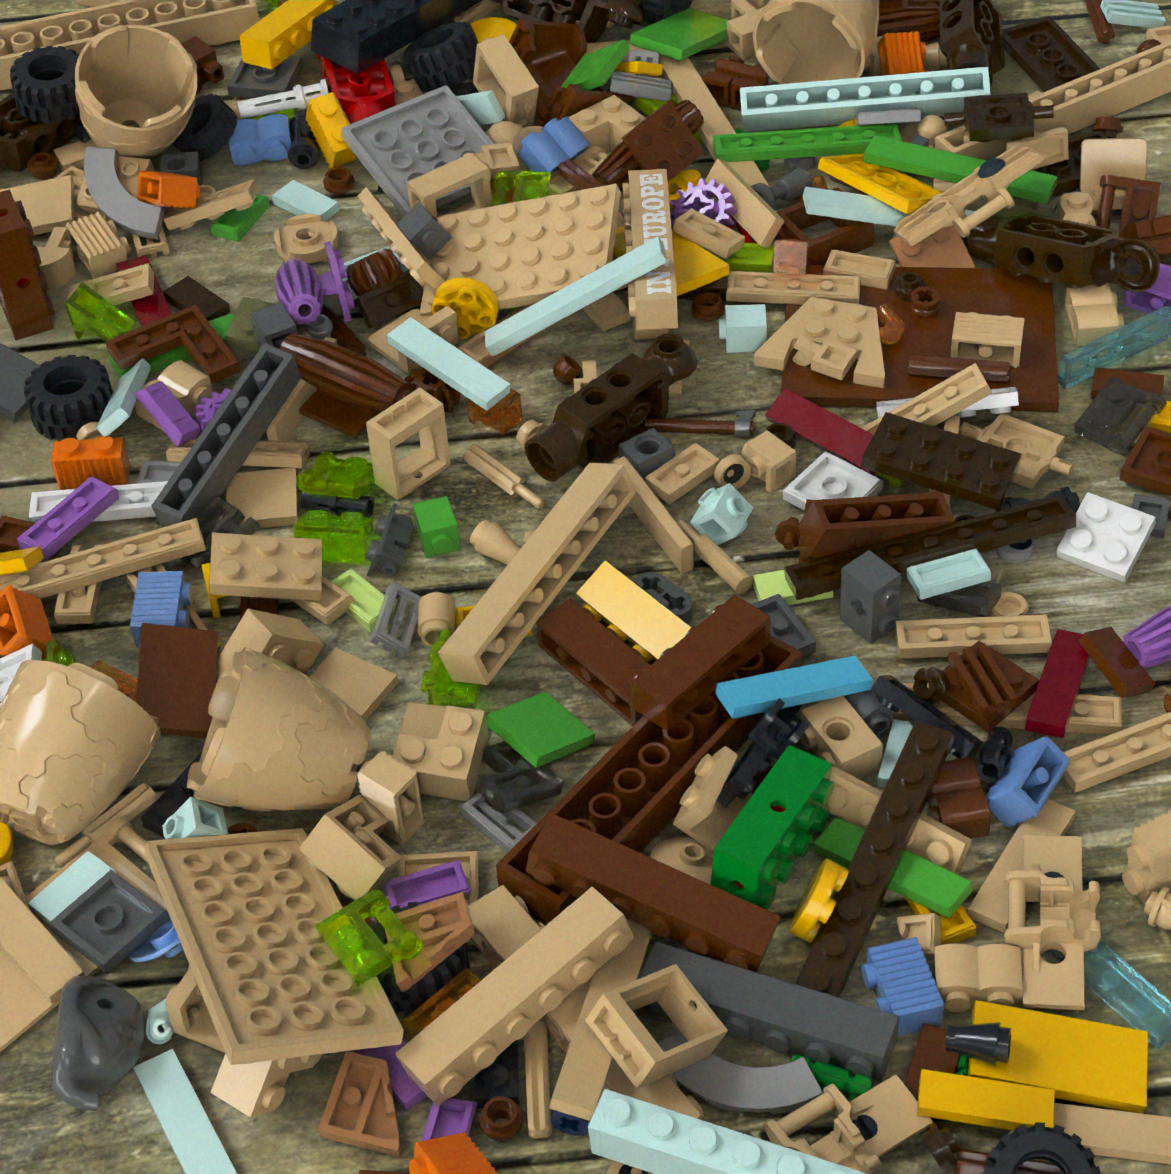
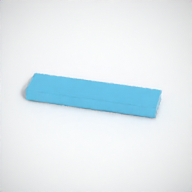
(794, 686)

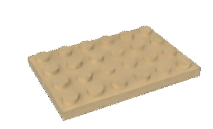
(529, 245)

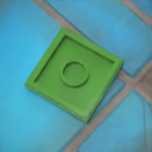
(598, 66)
(540, 729)

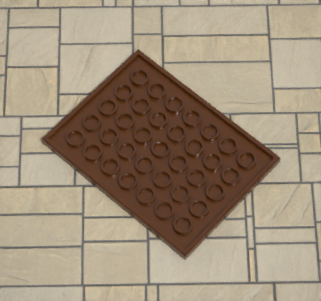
(961, 290)

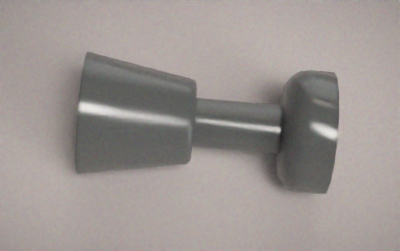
(786, 188)

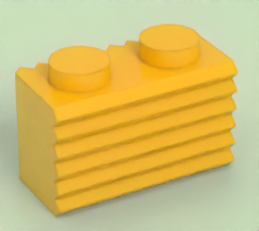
(326, 120)

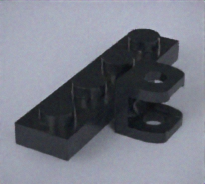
(770, 737)

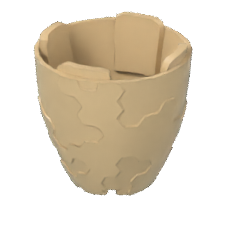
(815, 39)
(137, 81)
(277, 740)
(67, 748)

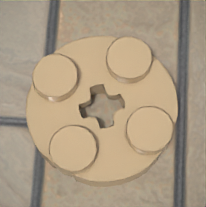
(290, 241)

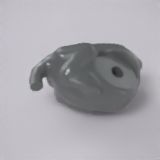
(94, 1040)

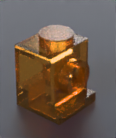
(790, 257)
(501, 416)

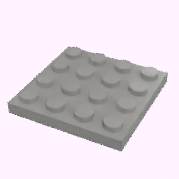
(414, 141)

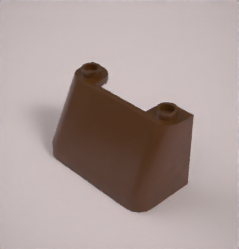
(550, 56)

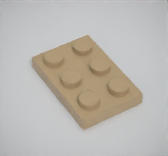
(266, 566)

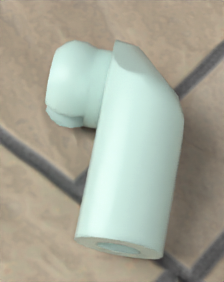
(158, 1024)

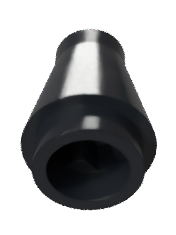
(980, 1042)

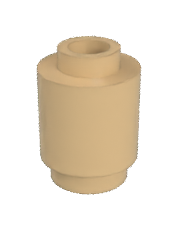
(435, 613)

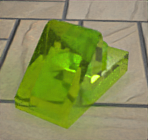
(93, 312)

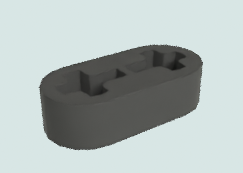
(667, 594)

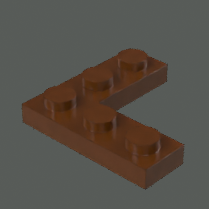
(184, 329)

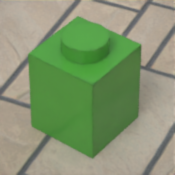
(436, 526)

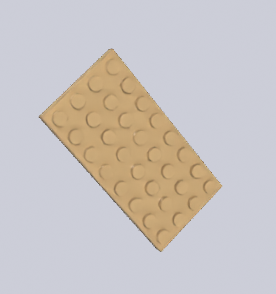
(252, 942)

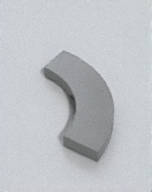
(114, 200)
(743, 1087)

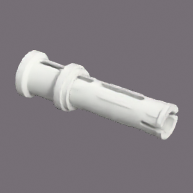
(296, 98)

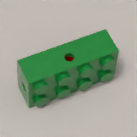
(774, 828)

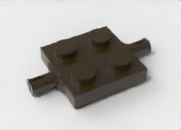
(999, 117)

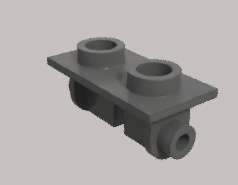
(383, 553)

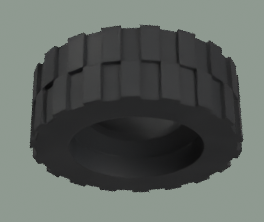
(208, 127)

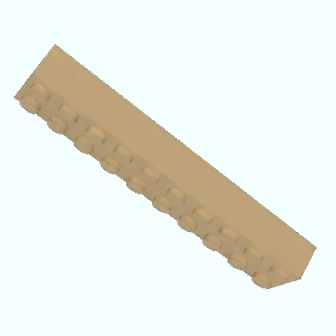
(208, 20)

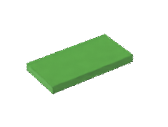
(681, 34)

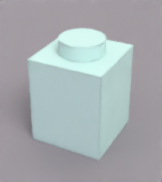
(743, 327)

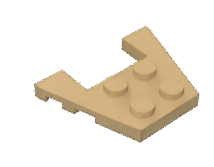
(835, 321)

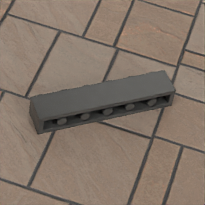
(228, 437)
(785, 1014)

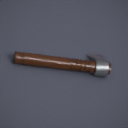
(741, 427)

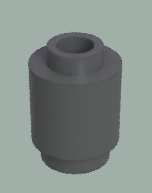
(871, 710)

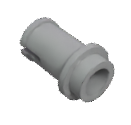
(320, 328)

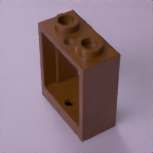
(850, 237)

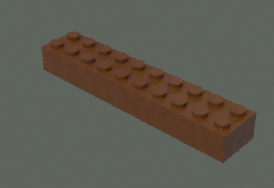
(640, 782)

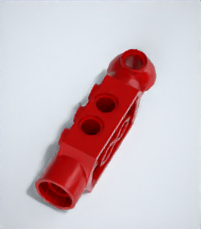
(359, 93)

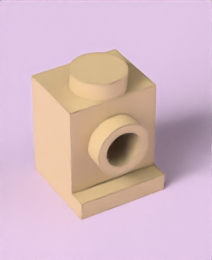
(770, 460)

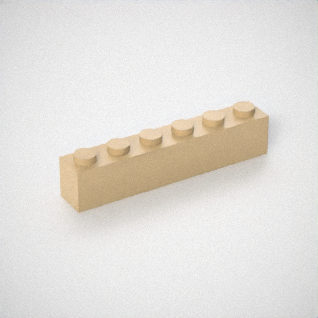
(515, 996)

